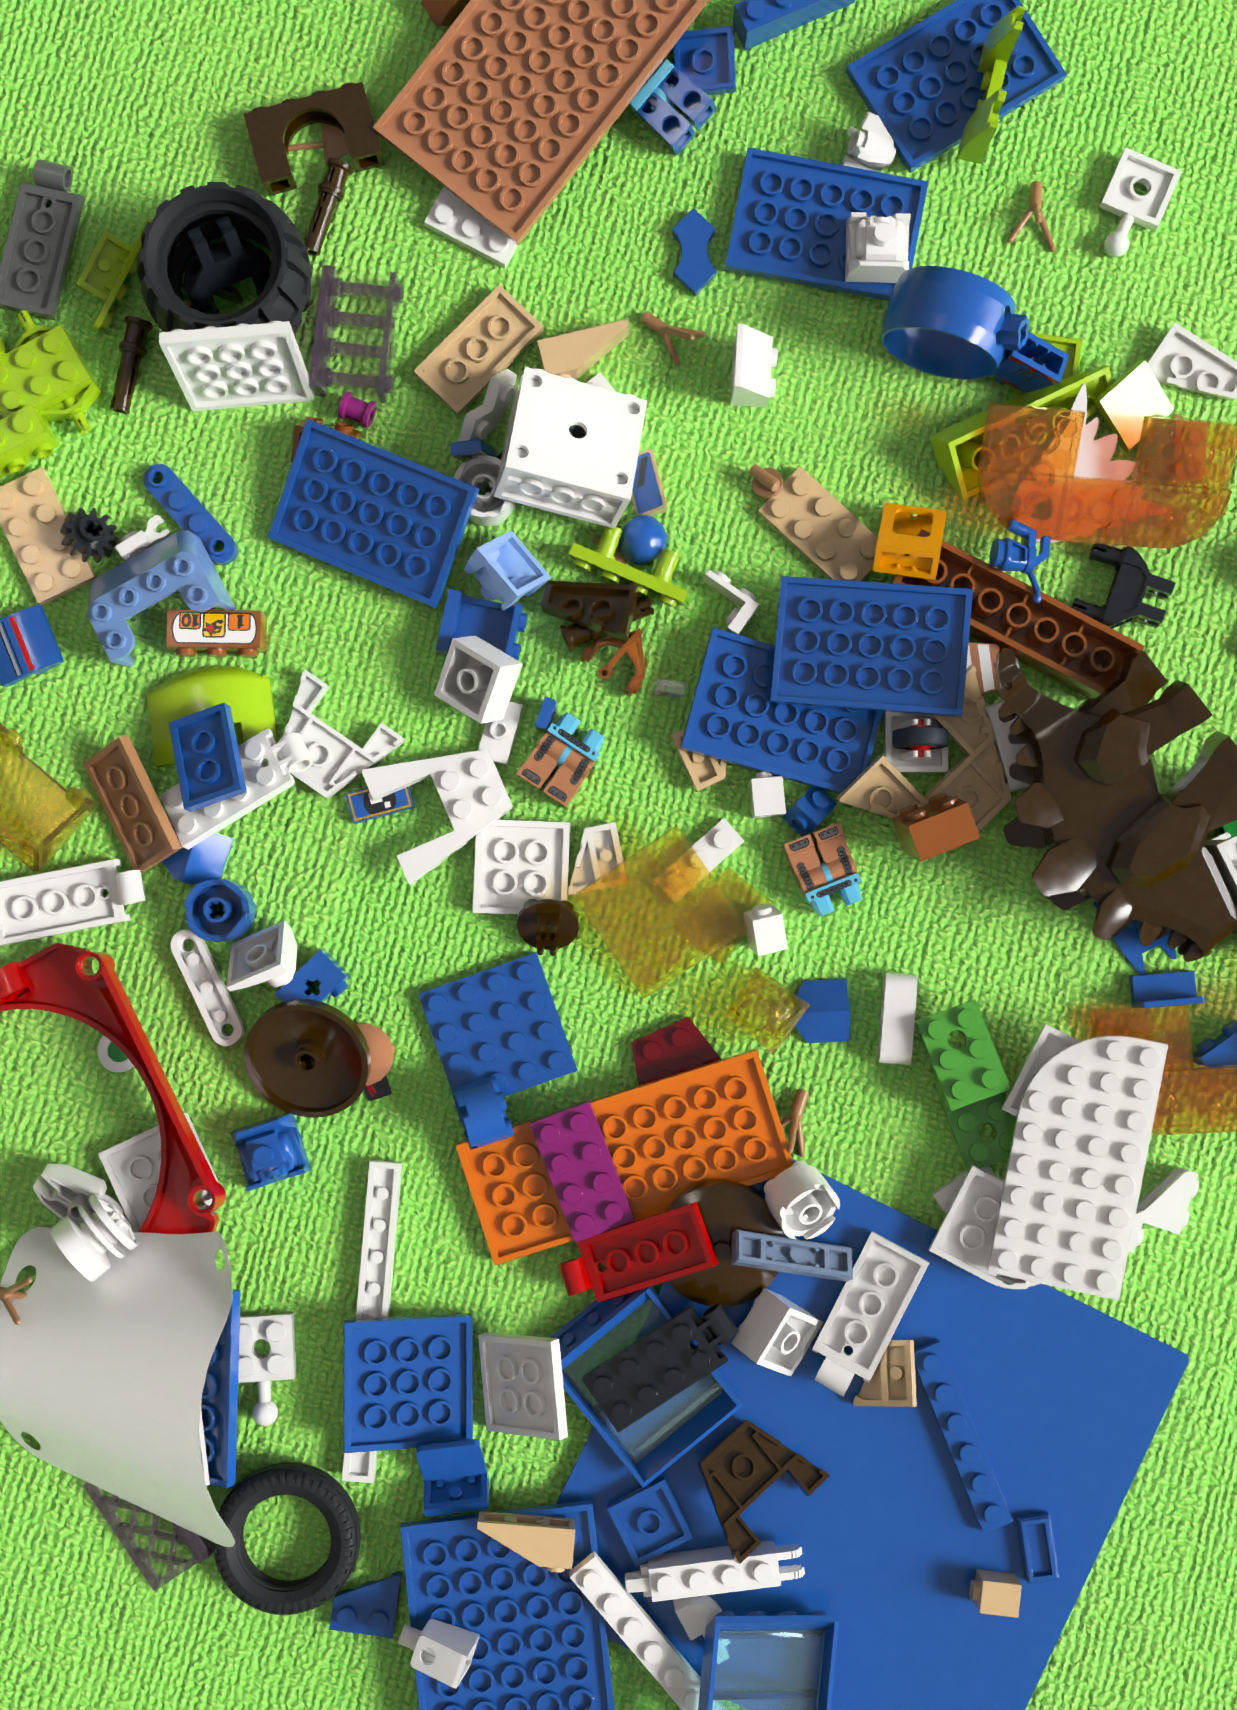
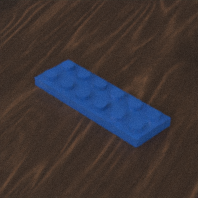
(221, 1401)

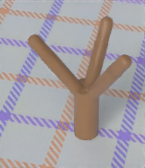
(1035, 202)
(664, 330)
(796, 1125)
(8, 1293)

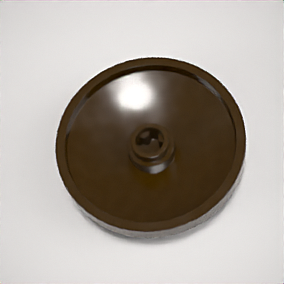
(307, 1058)
(724, 1209)

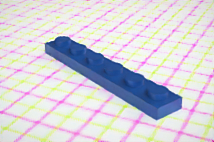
(961, 1437)

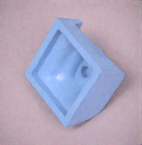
(506, 570)

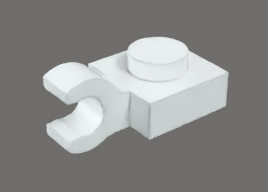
(136, 542)

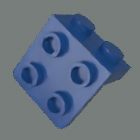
(453, 1477)

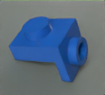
(809, 811)

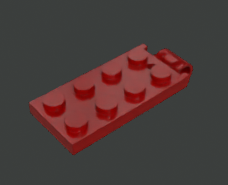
(640, 1254)

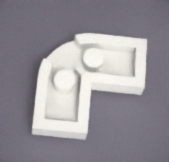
(486, 417)

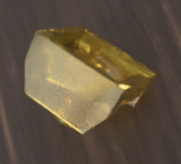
(765, 1011)

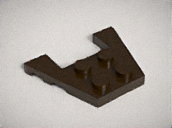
(744, 1468)

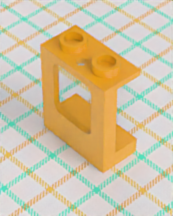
(908, 553)

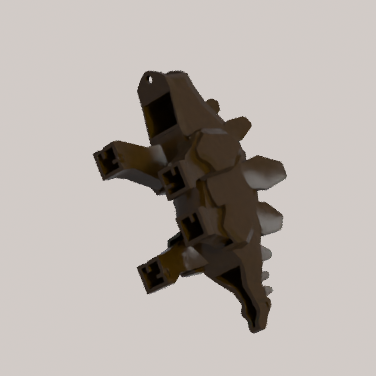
(1105, 807)

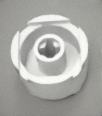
(484, 473)
(801, 1201)

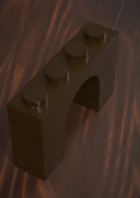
(275, 126)

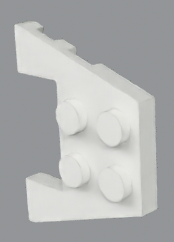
(334, 756)

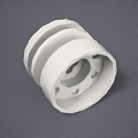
(88, 1241)

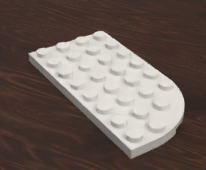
(1079, 1165)

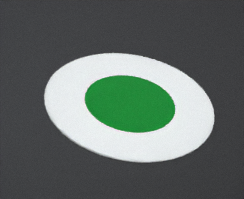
(112, 1057)

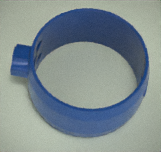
(951, 323)

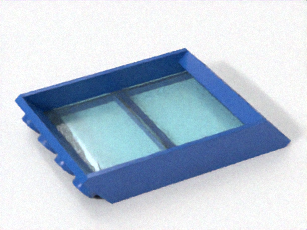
(670, 1429)
(769, 1661)

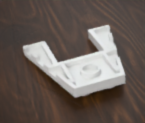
(469, 793)

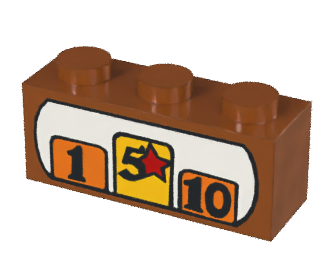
(217, 632)

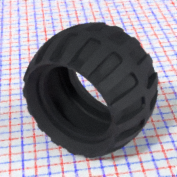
(169, 250)

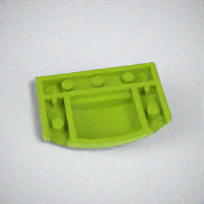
(206, 687)

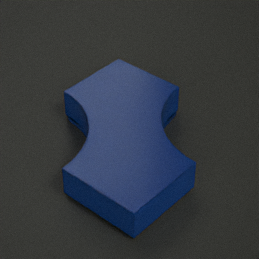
(693, 236)

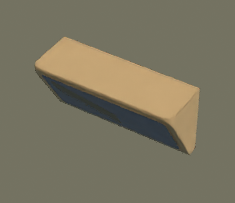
(647, 486)

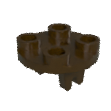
(548, 924)

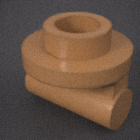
(766, 481)

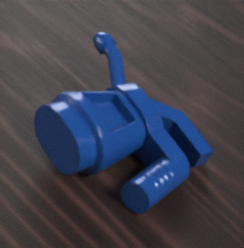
(1014, 556)

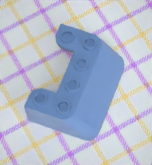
(147, 578)

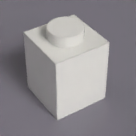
(767, 796)
(765, 929)

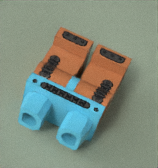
(567, 752)
(821, 879)

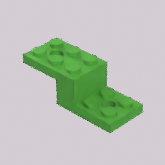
(969, 1083)

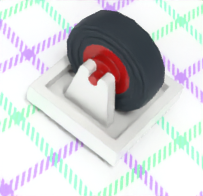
(915, 743)

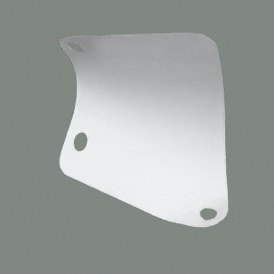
(119, 1368)

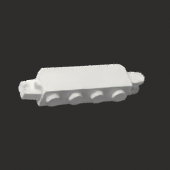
(713, 1572)

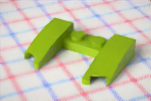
(993, 63)

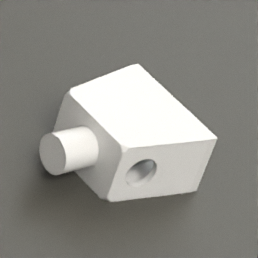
(440, 1650)

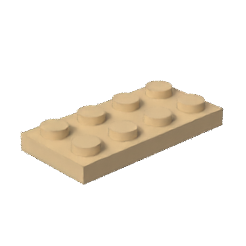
(478, 350)
(32, 523)
(821, 528)

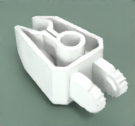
(65, 1188)

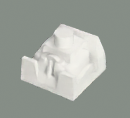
(876, 247)

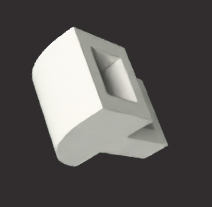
(696, 1614)

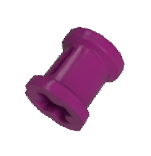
(357, 410)

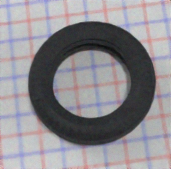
(299, 1595)

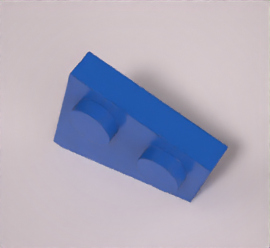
(368, 1608)

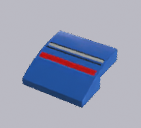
(26, 645)

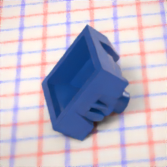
(271, 1150)

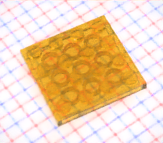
(660, 911)

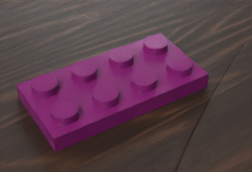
(582, 1171)

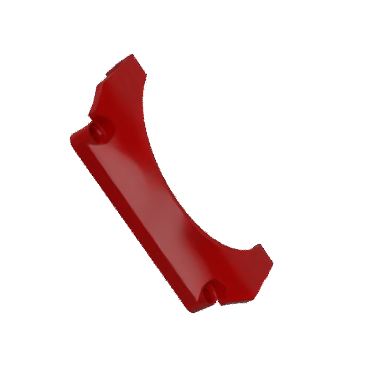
(64, 983)

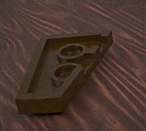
(593, 605)

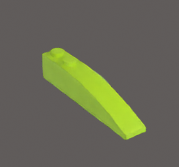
(960, 445)

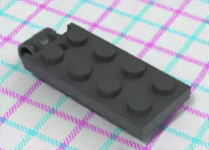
(40, 241)

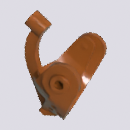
(632, 647)

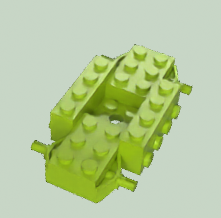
(40, 384)

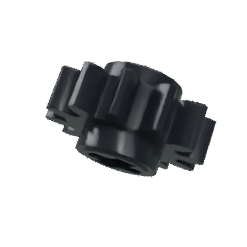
(89, 535)

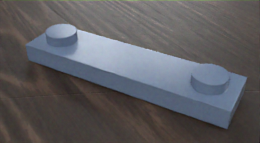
(791, 1256)

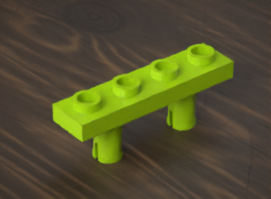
(613, 570)

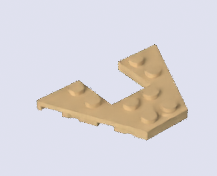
(975, 778)

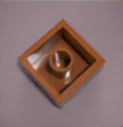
(935, 827)

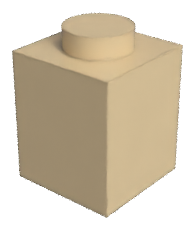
(996, 1593)

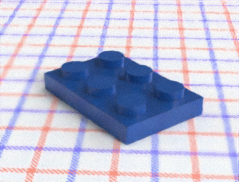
(207, 757)

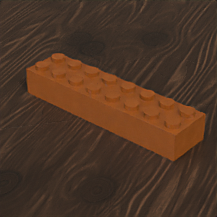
(1041, 634)

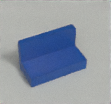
(1164, 989)

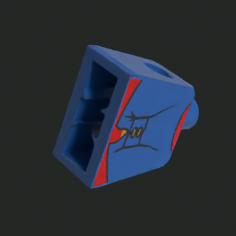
(1033, 366)

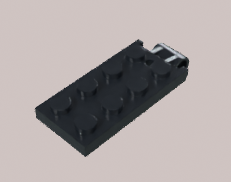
(660, 1364)

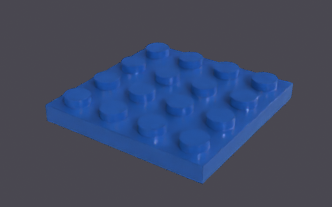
(499, 1027)
(407, 1381)

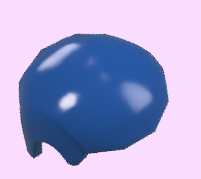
(642, 540)

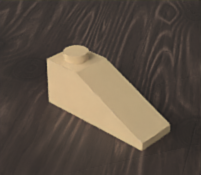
(578, 351)
(537, 1538)

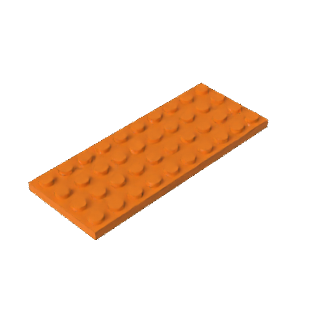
(662, 1142)

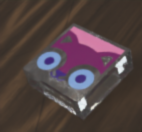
(669, 688)

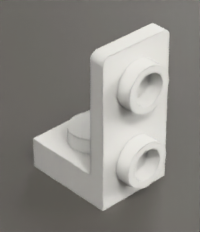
(743, 598)

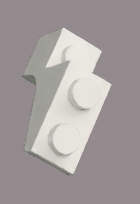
(1166, 1205)

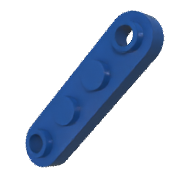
(190, 513)

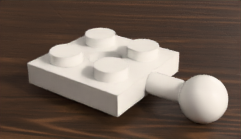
(1131, 207)
(278, 1365)

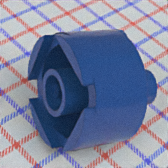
(202, 910)
(482, 1112)

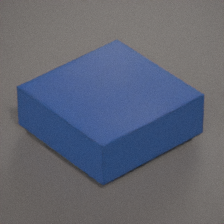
(546, 714)

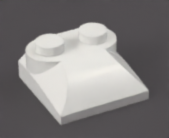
(262, 958)

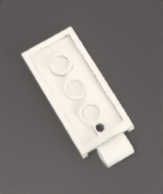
(261, 785)
(66, 901)
(867, 1312)

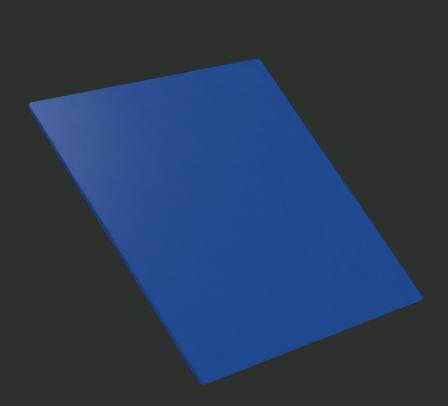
(891, 1534)

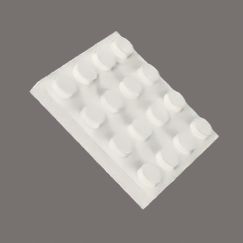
(237, 365)

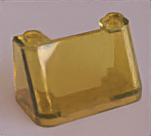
(34, 807)

